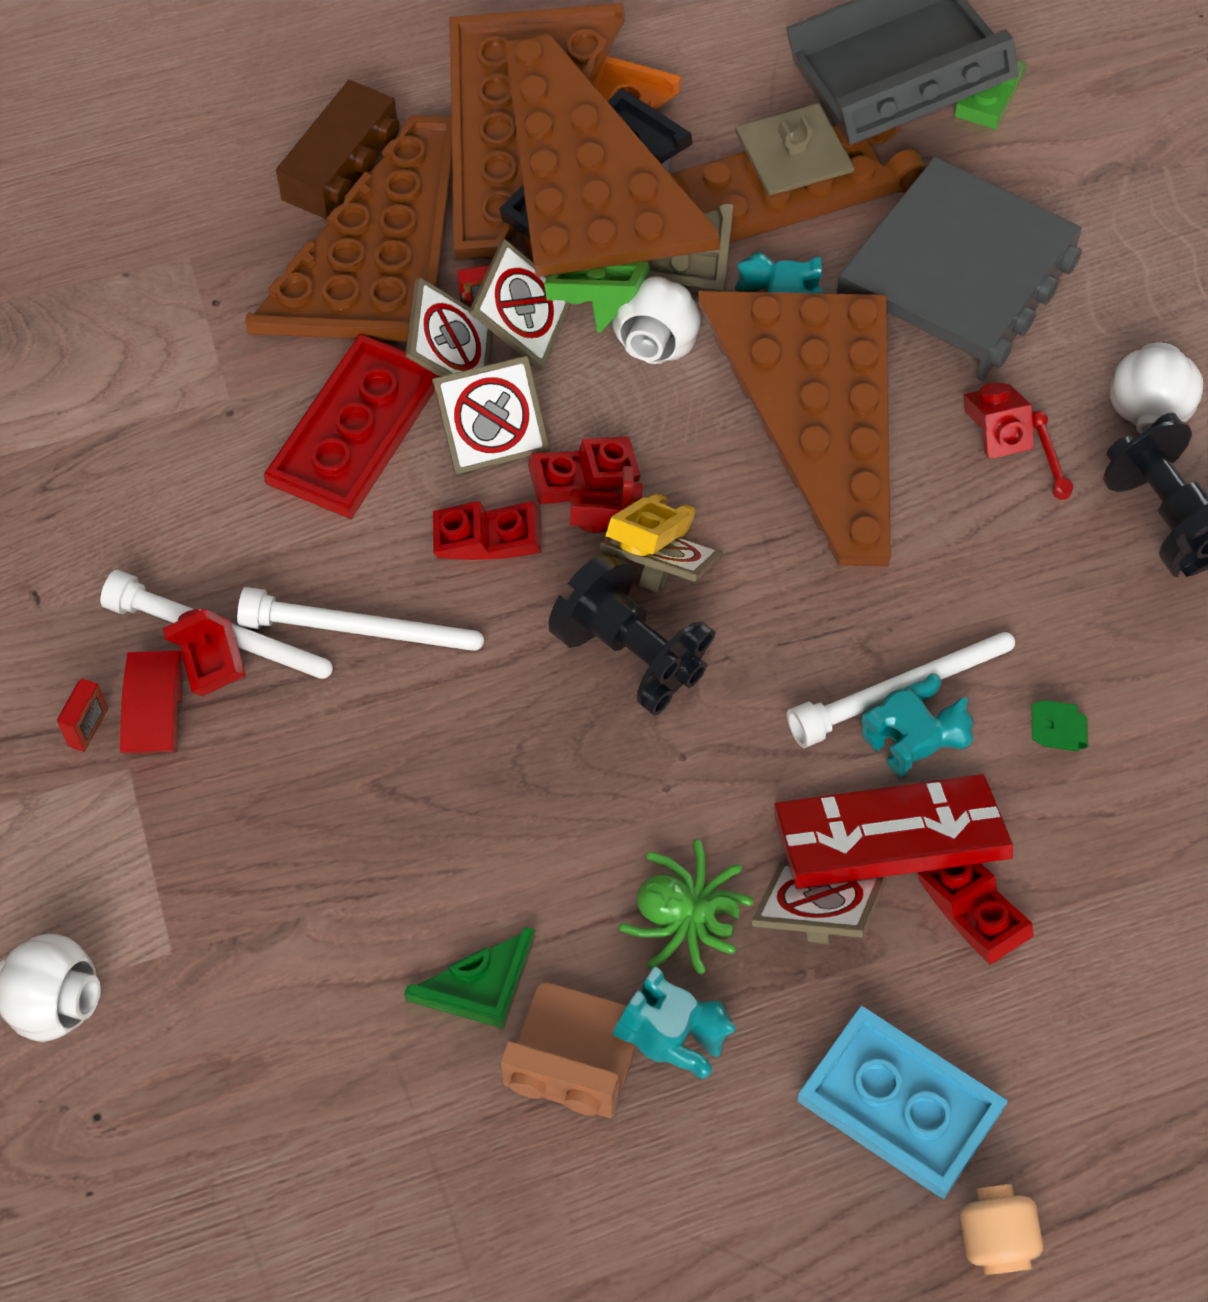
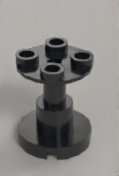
(1184, 504)
(605, 611)

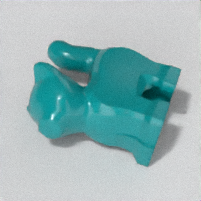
(778, 277)
(914, 727)
(664, 1016)

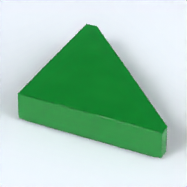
(479, 984)

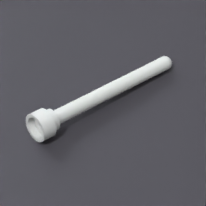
(125, 593)
(261, 609)
(812, 722)

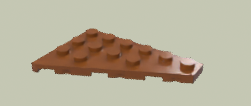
(482, 111)
(587, 176)
(373, 248)
(822, 394)

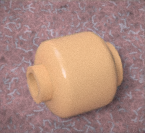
(1001, 1230)

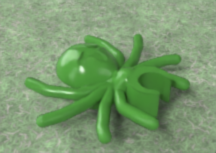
(687, 908)

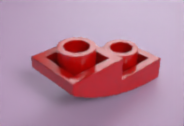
(593, 468)
(479, 534)
(150, 702)
(977, 909)

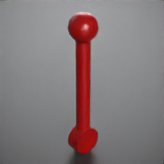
(1062, 487)

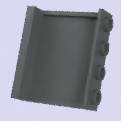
(897, 60)
(965, 261)

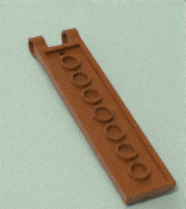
(754, 212)

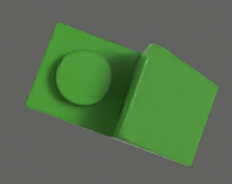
(991, 104)
(605, 287)

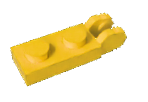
(649, 525)

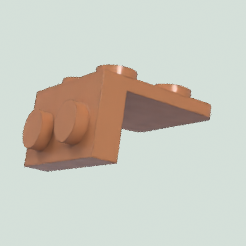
(569, 1052)

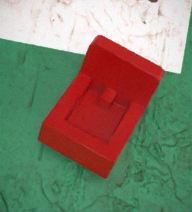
(1003, 417)
(595, 508)
(206, 650)

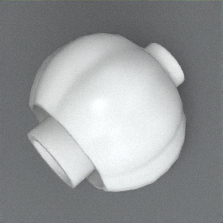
(653, 316)
(1154, 384)
(47, 987)

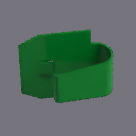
(1066, 730)

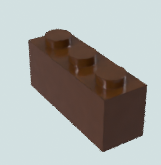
(338, 149)

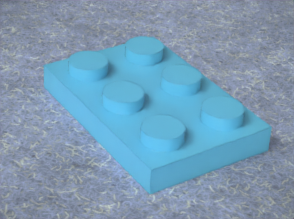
(902, 1102)

